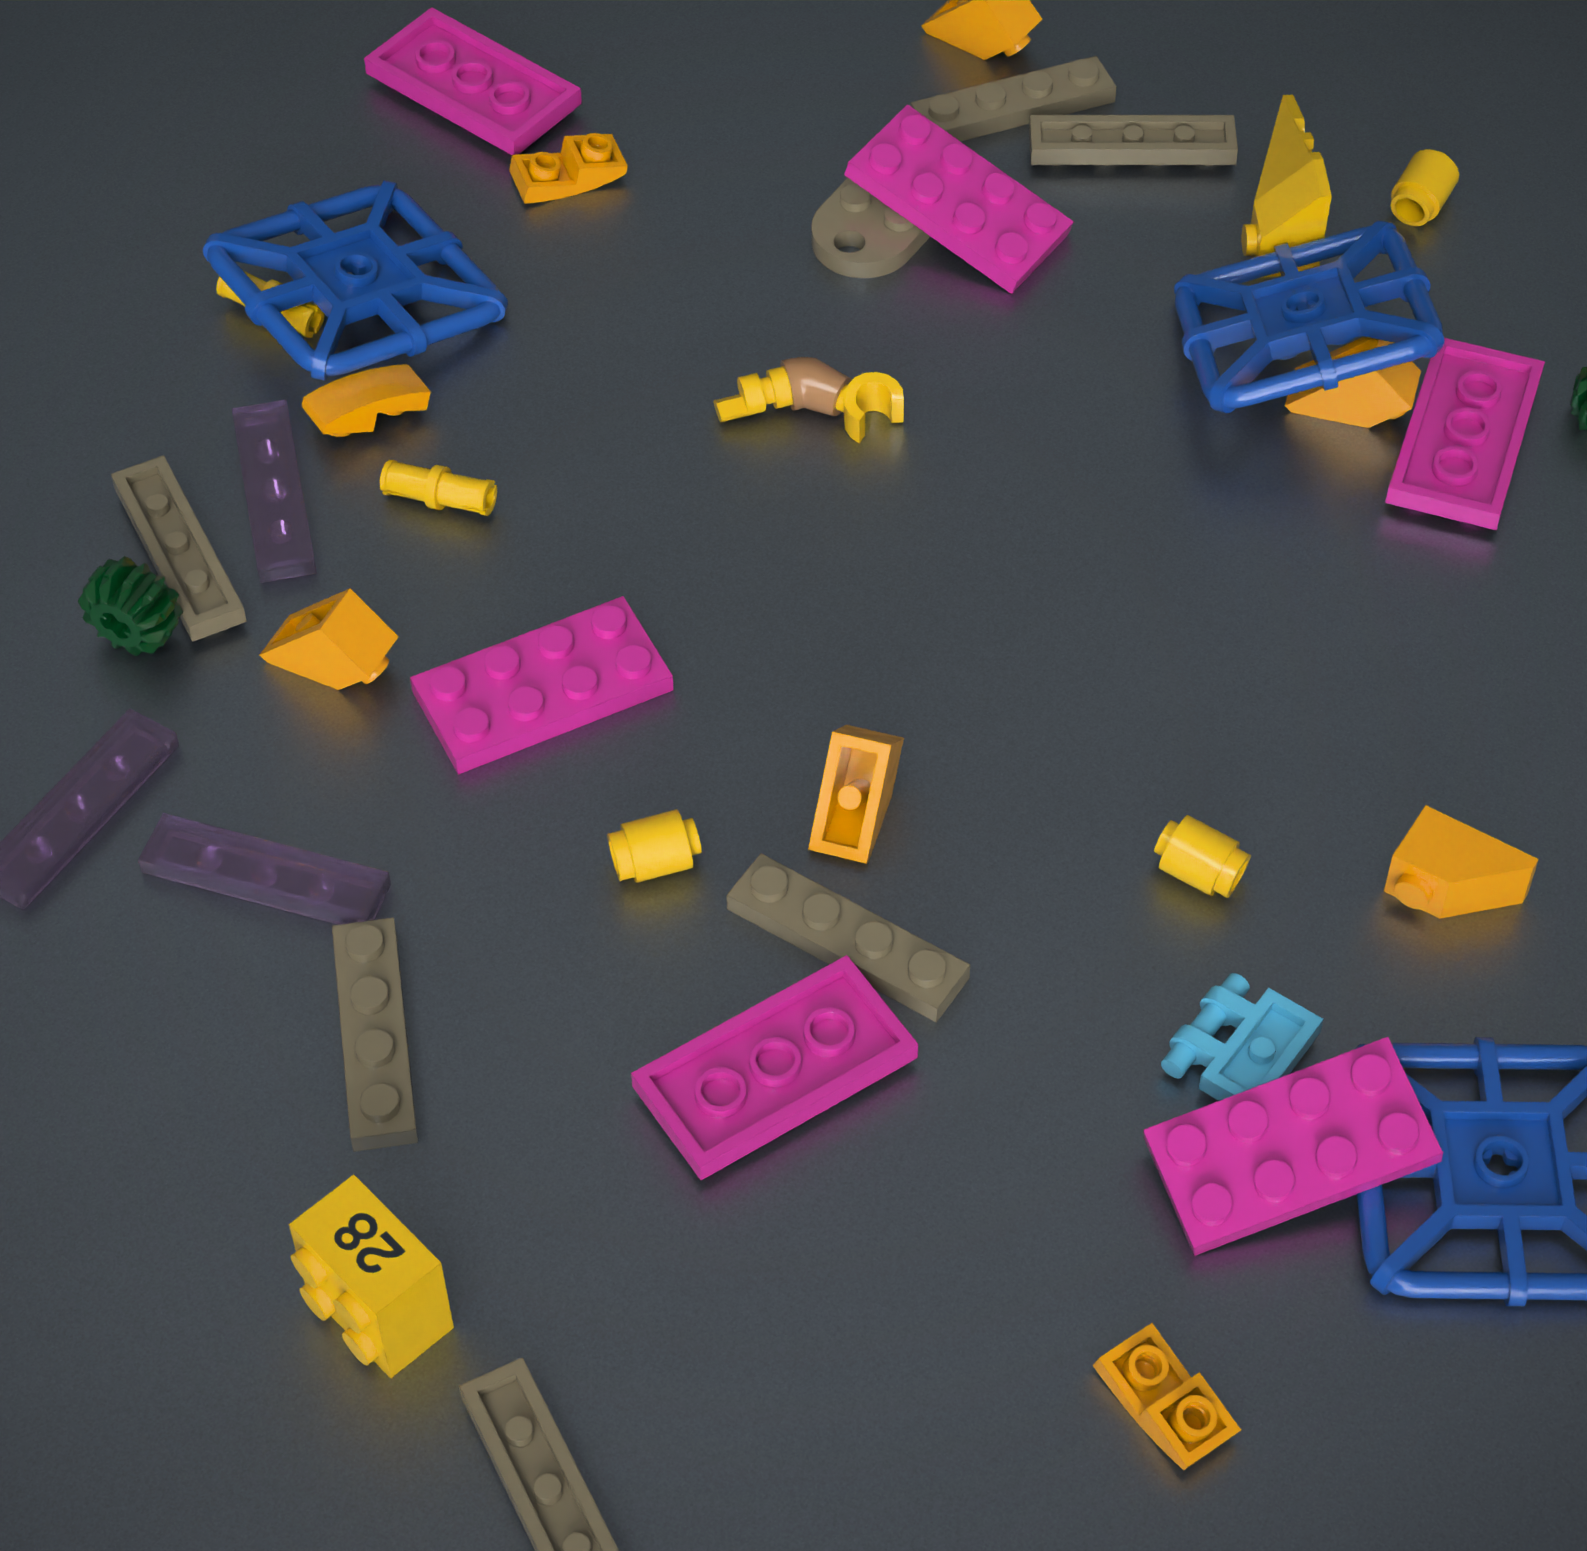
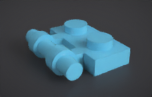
(1263, 1047)

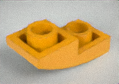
(579, 167)
(354, 400)
(1163, 1398)

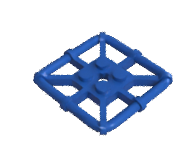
(381, 280)
(1306, 314)
(1471, 1194)

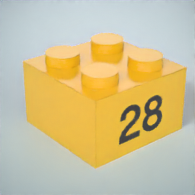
(370, 1277)

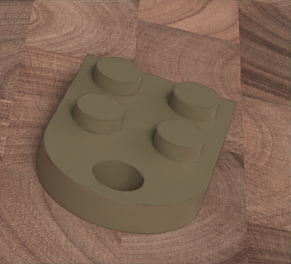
(862, 221)

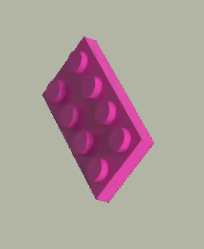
(473, 81)
(959, 198)
(1465, 433)
(541, 684)
(774, 1066)
(1292, 1146)

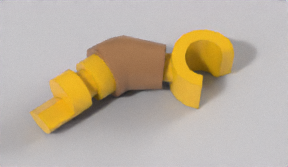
(817, 387)

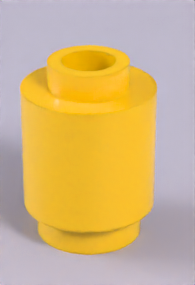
(1423, 187)
(654, 846)
(1201, 856)

